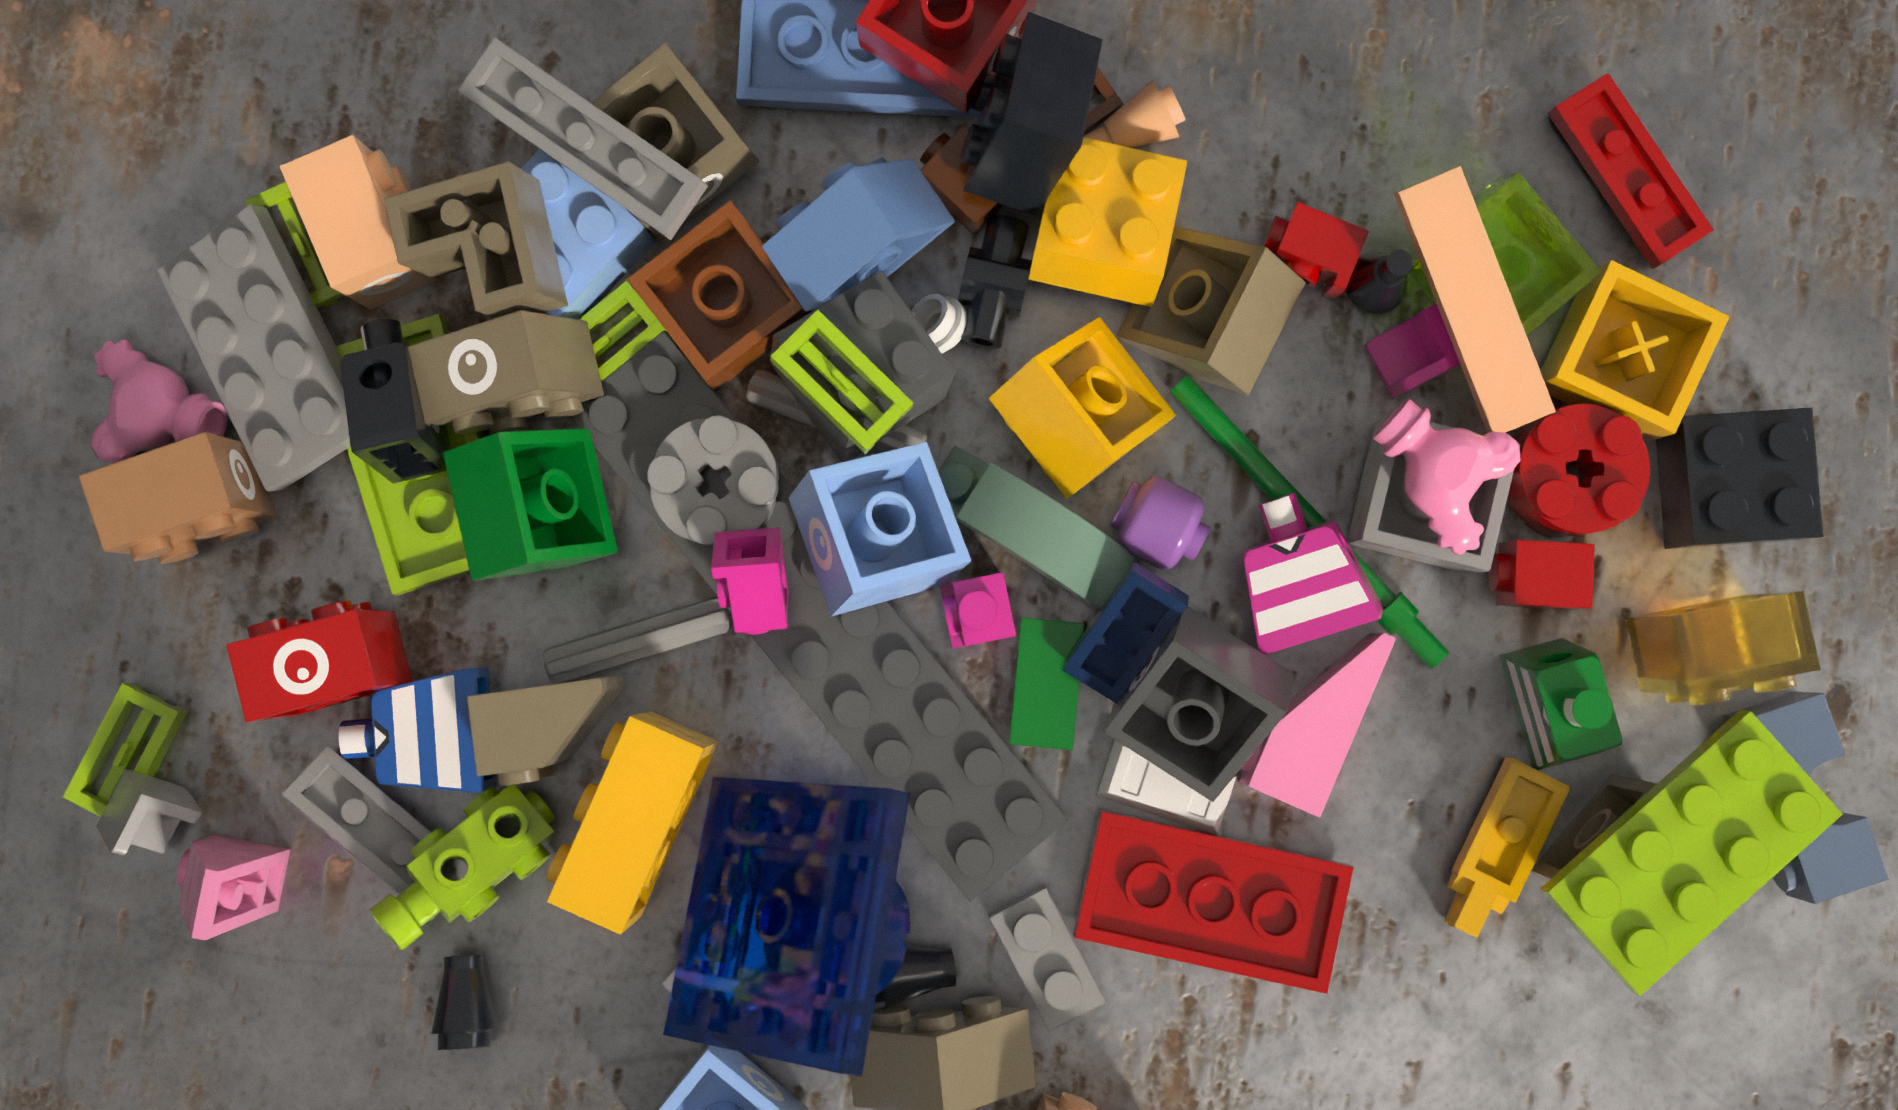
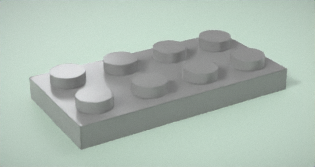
(262, 346)

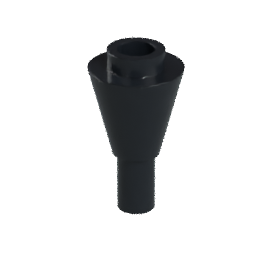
(1379, 281)

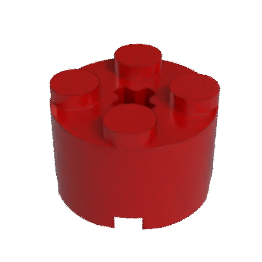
(1610, 467)

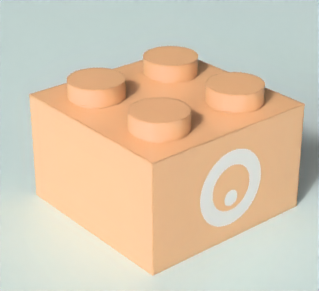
(345, 215)

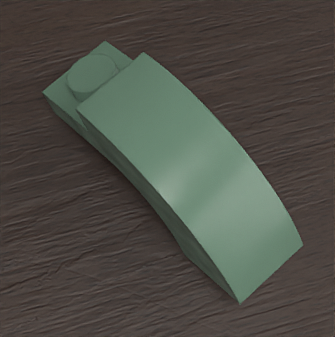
(1034, 528)

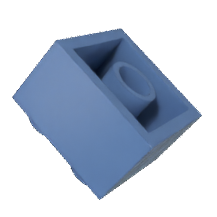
(859, 225)

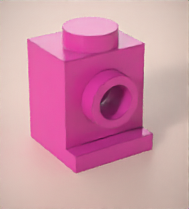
(752, 578)
(977, 610)

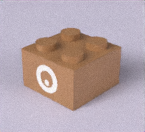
(177, 498)

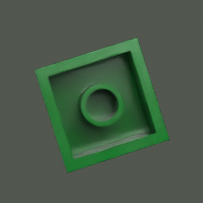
(529, 502)

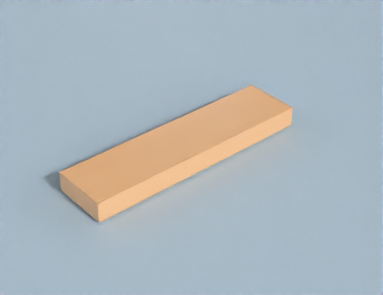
(1474, 301)

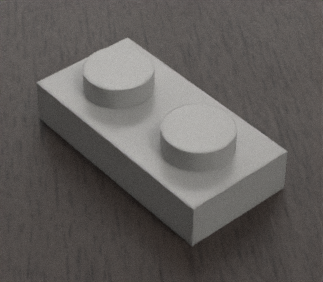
(1047, 958)

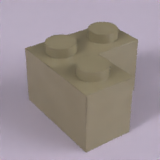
(491, 227)
(945, 1057)

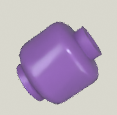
(1160, 522)

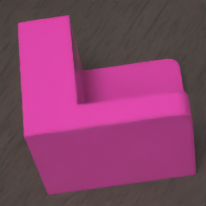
(1413, 352)

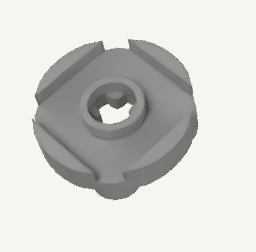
(718, 443)

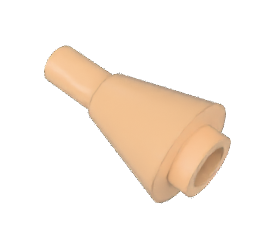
(1143, 119)

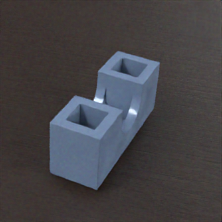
(1846, 852)

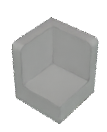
(145, 813)

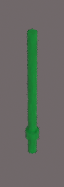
(1399, 611)

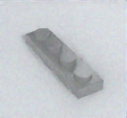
(583, 138)

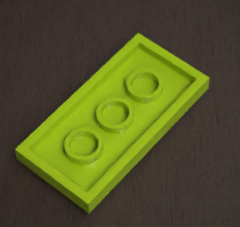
(416, 517)
(1691, 851)

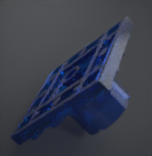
(792, 921)

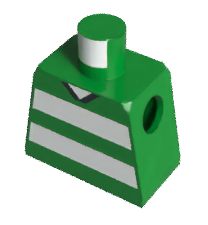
(1561, 703)

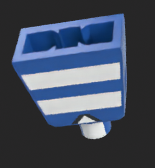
(422, 733)

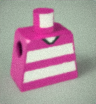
(1304, 580)

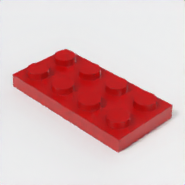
(1213, 901)

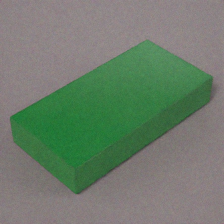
(1043, 693)

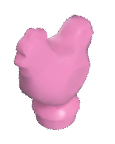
(148, 406)
(1445, 470)

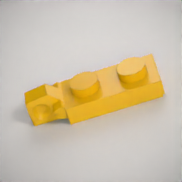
(1503, 844)

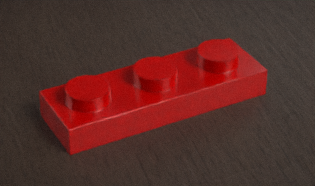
(1630, 171)

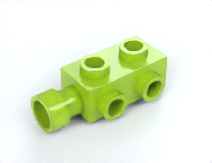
(483, 851)

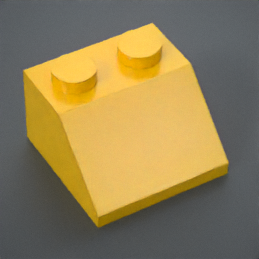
(1081, 406)

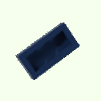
(1125, 632)

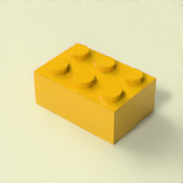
(630, 820)

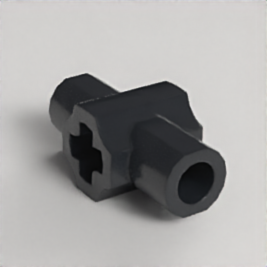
(995, 281)

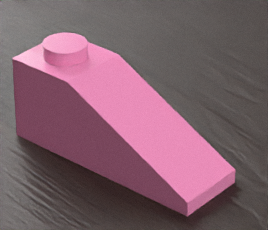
(1314, 736)
(229, 883)

